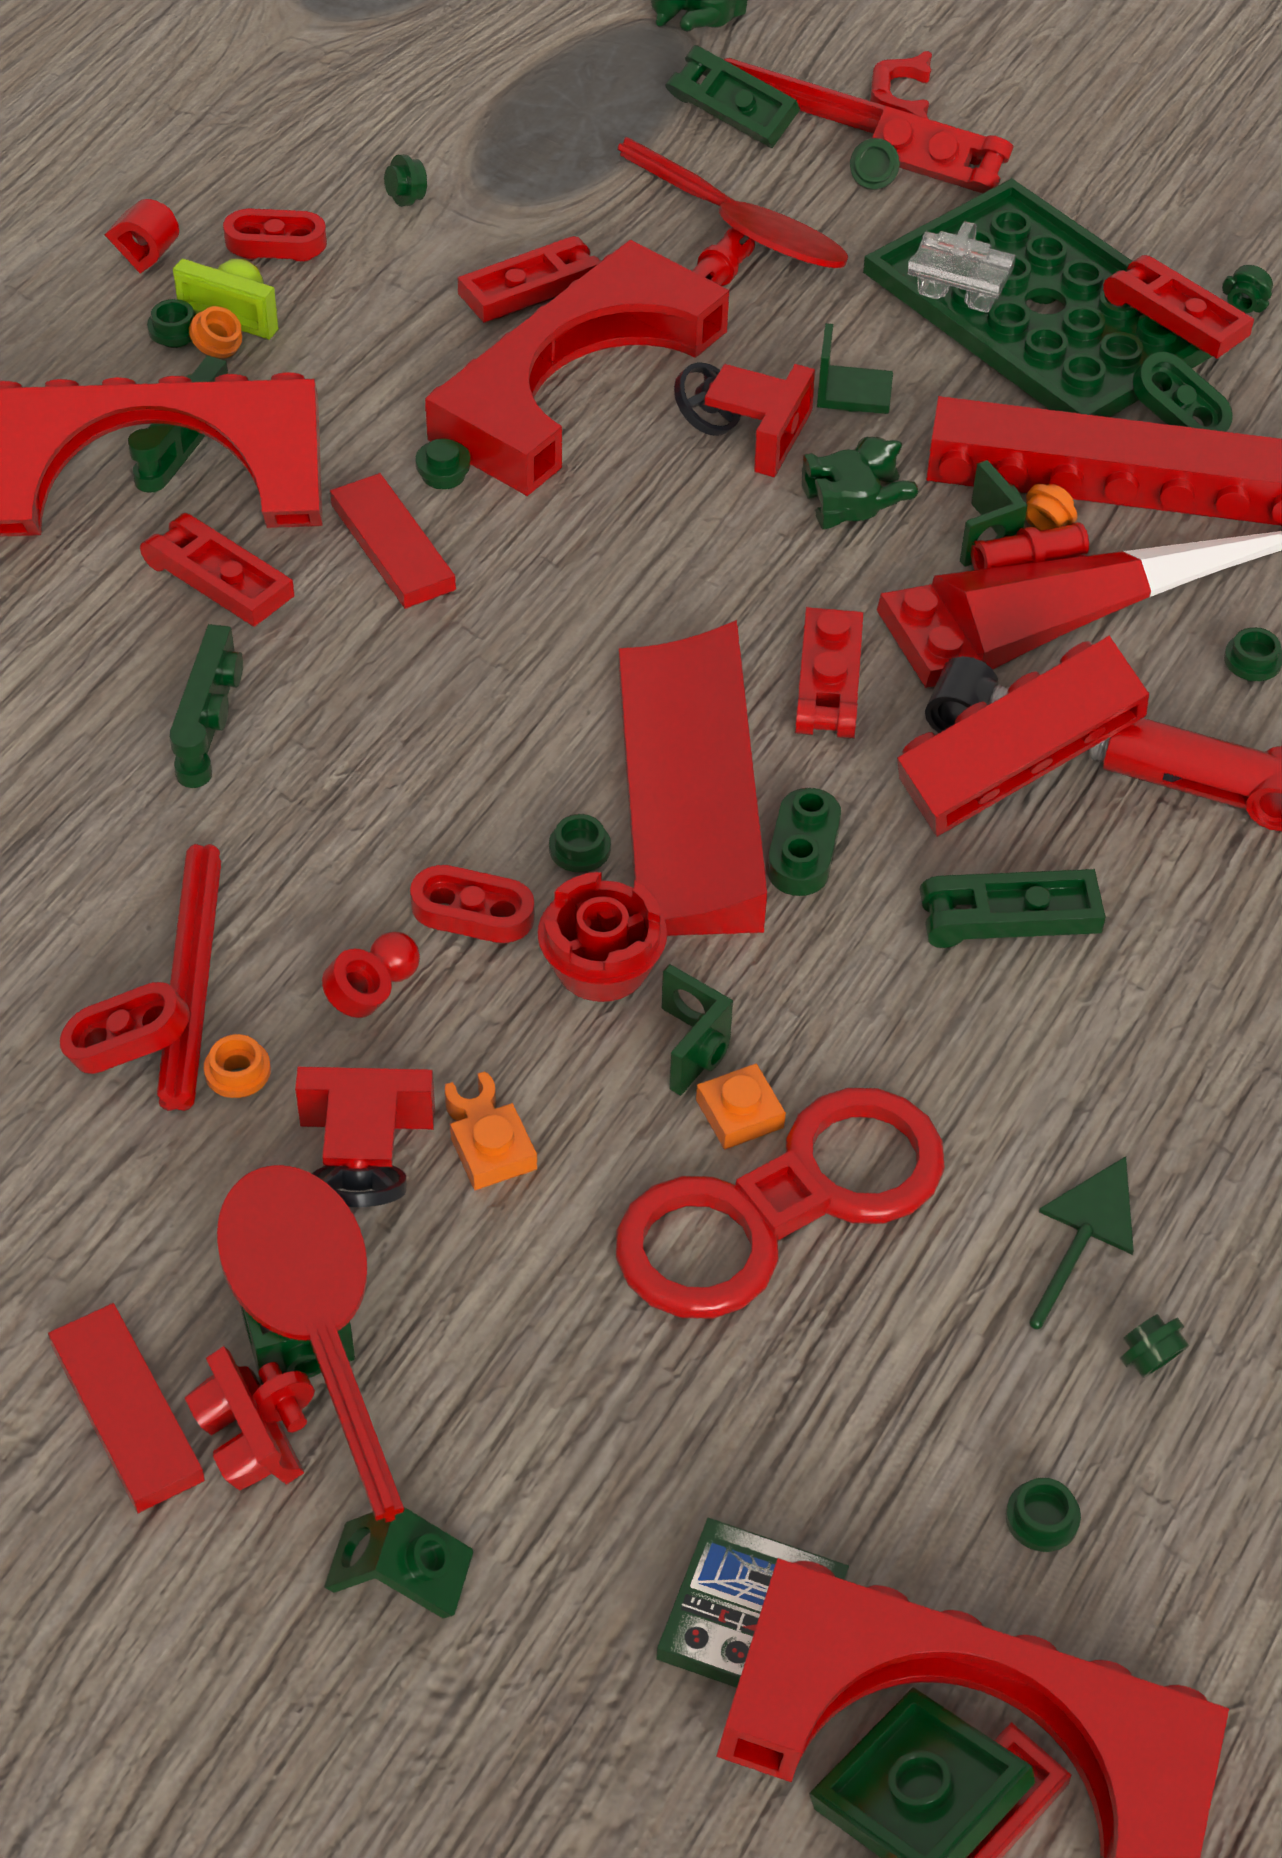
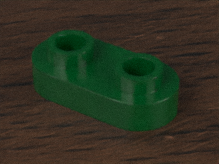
(1183, 394)
(809, 830)

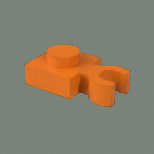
(486, 1138)

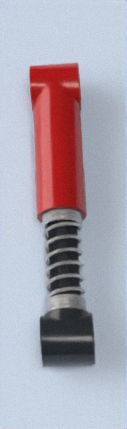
(1142, 750)

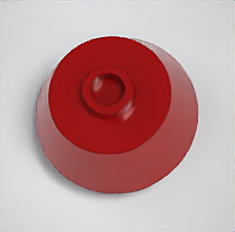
(602, 936)

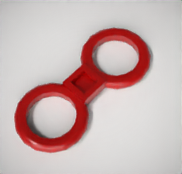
(778, 1202)

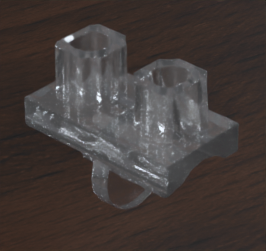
(961, 263)

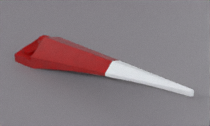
(1023, 606)

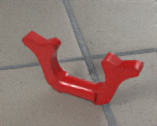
(886, 70)

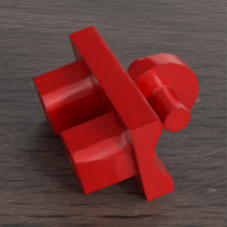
(237, 1395)

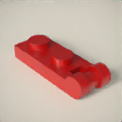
(943, 150)
(525, 278)
(1179, 305)
(218, 569)
(829, 672)

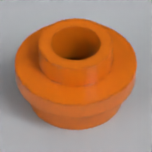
(216, 332)
(1049, 507)
(233, 1053)

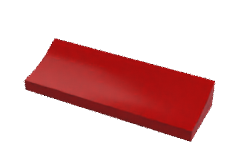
(693, 783)

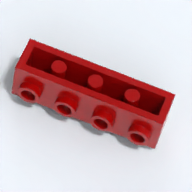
(1022, 734)

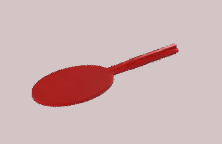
(754, 221)
(303, 1275)

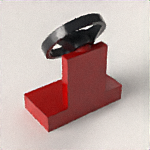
(737, 392)
(360, 1123)

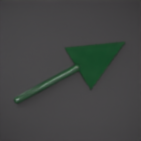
(1097, 1210)

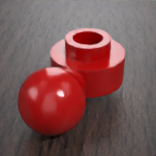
(363, 979)

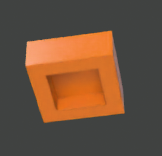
(740, 1106)

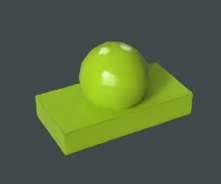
(233, 286)

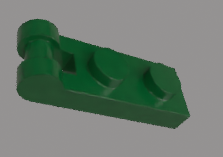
(733, 96)
(165, 447)
(204, 705)
(1011, 905)

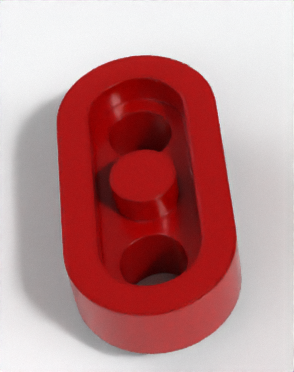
(275, 234)
(479, 903)
(124, 1027)

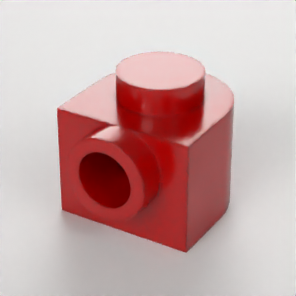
(153, 228)

